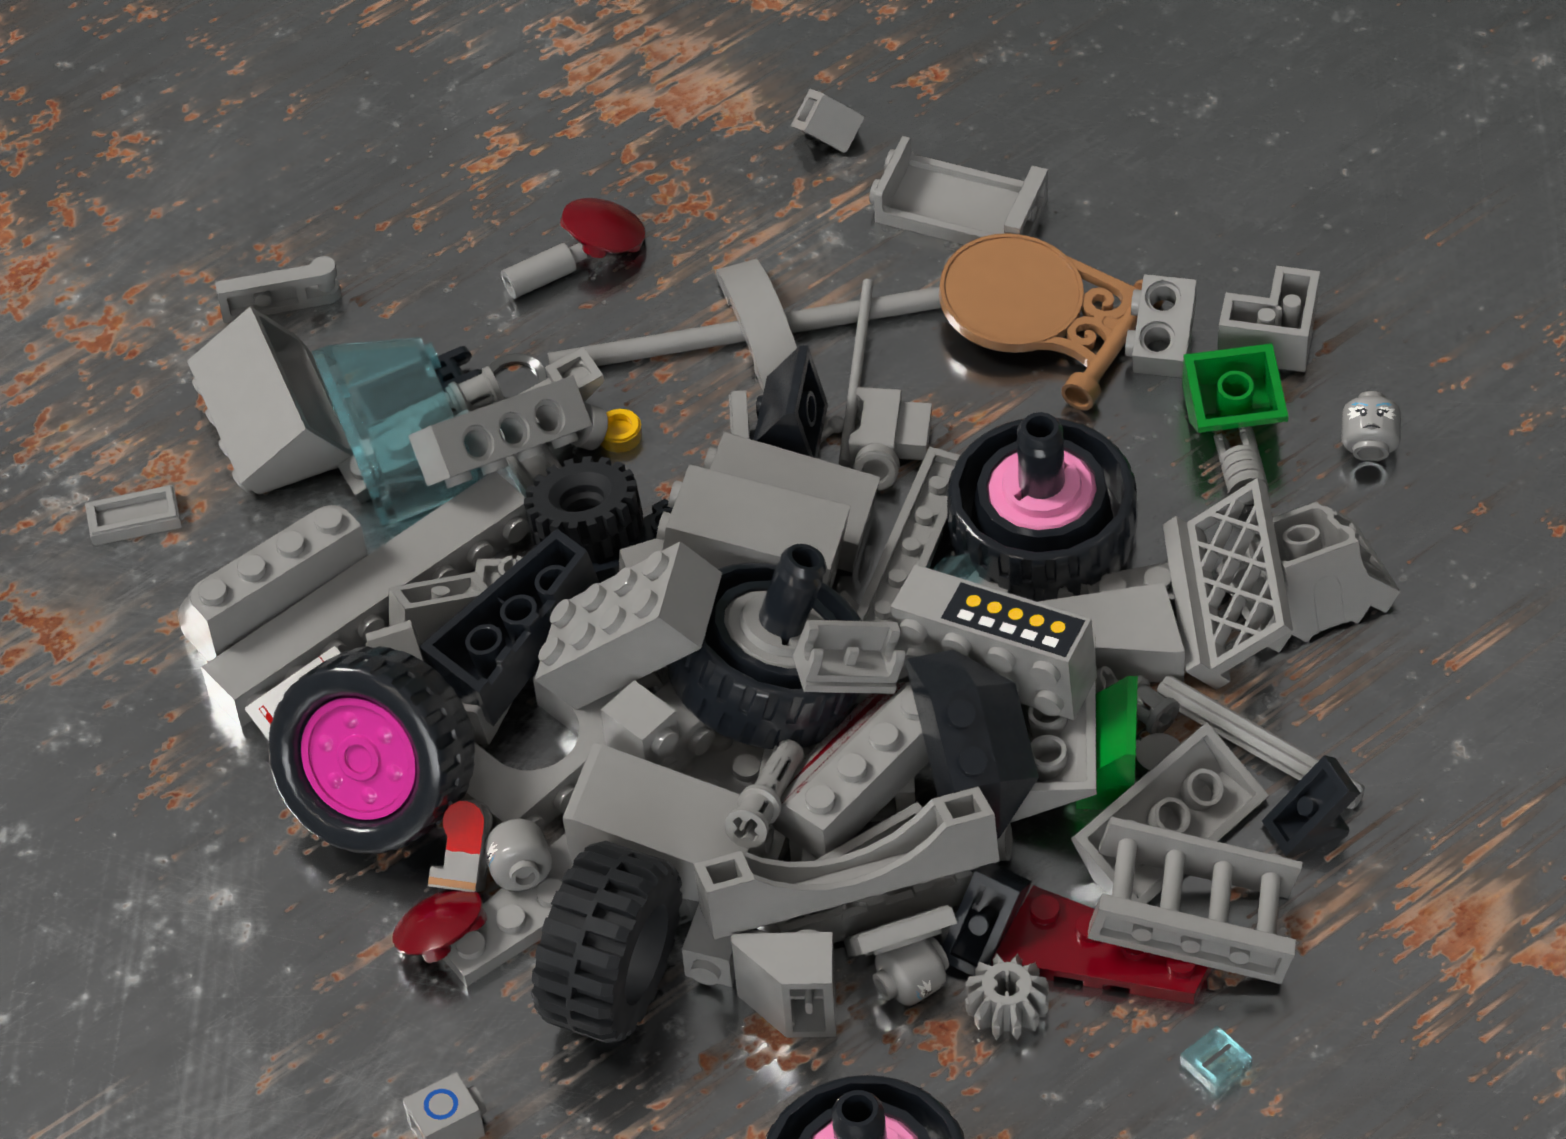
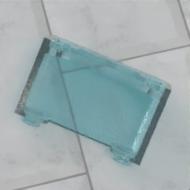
(381, 398)

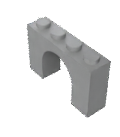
(542, 792)

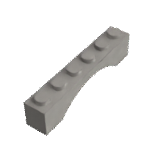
(940, 840)

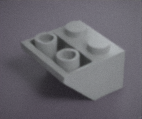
(788, 980)

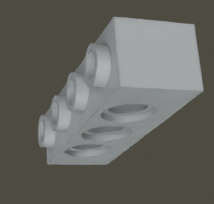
(442, 447)

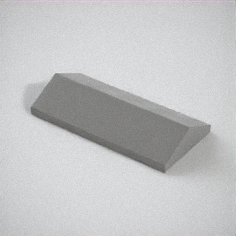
(1192, 791)

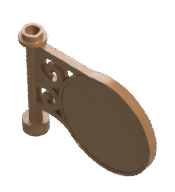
(1029, 296)

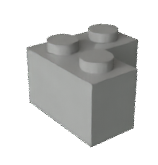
(1282, 319)
(654, 726)

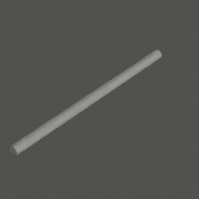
(856, 369)

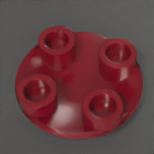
(603, 226)
(439, 922)

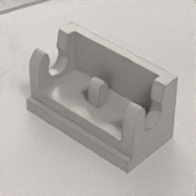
(849, 656)

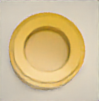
(623, 431)

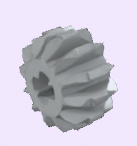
(1007, 996)

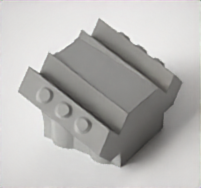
(1326, 572)

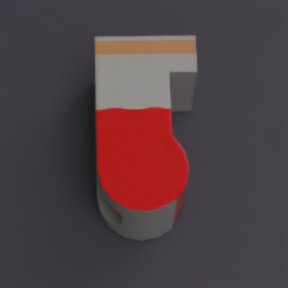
(465, 863)

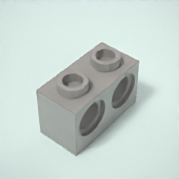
(1169, 326)

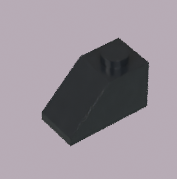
(984, 916)

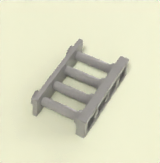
(1186, 936)

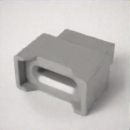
(892, 423)

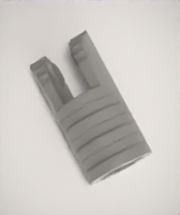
(1240, 463)

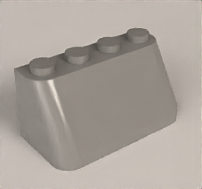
(267, 404)
(270, 579)

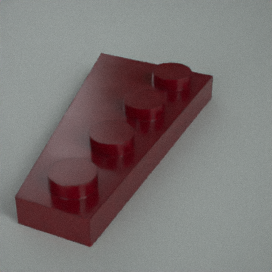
(1055, 937)

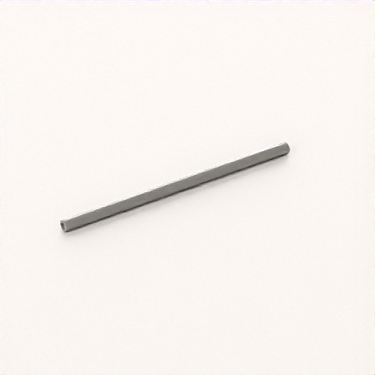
(731, 332)

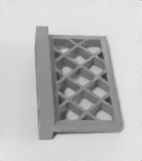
(1199, 595)

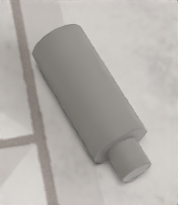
(542, 269)

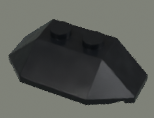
(973, 731)

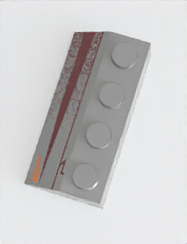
(853, 772)

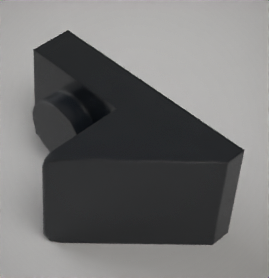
(1312, 809)

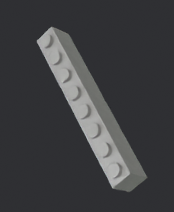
(357, 600)

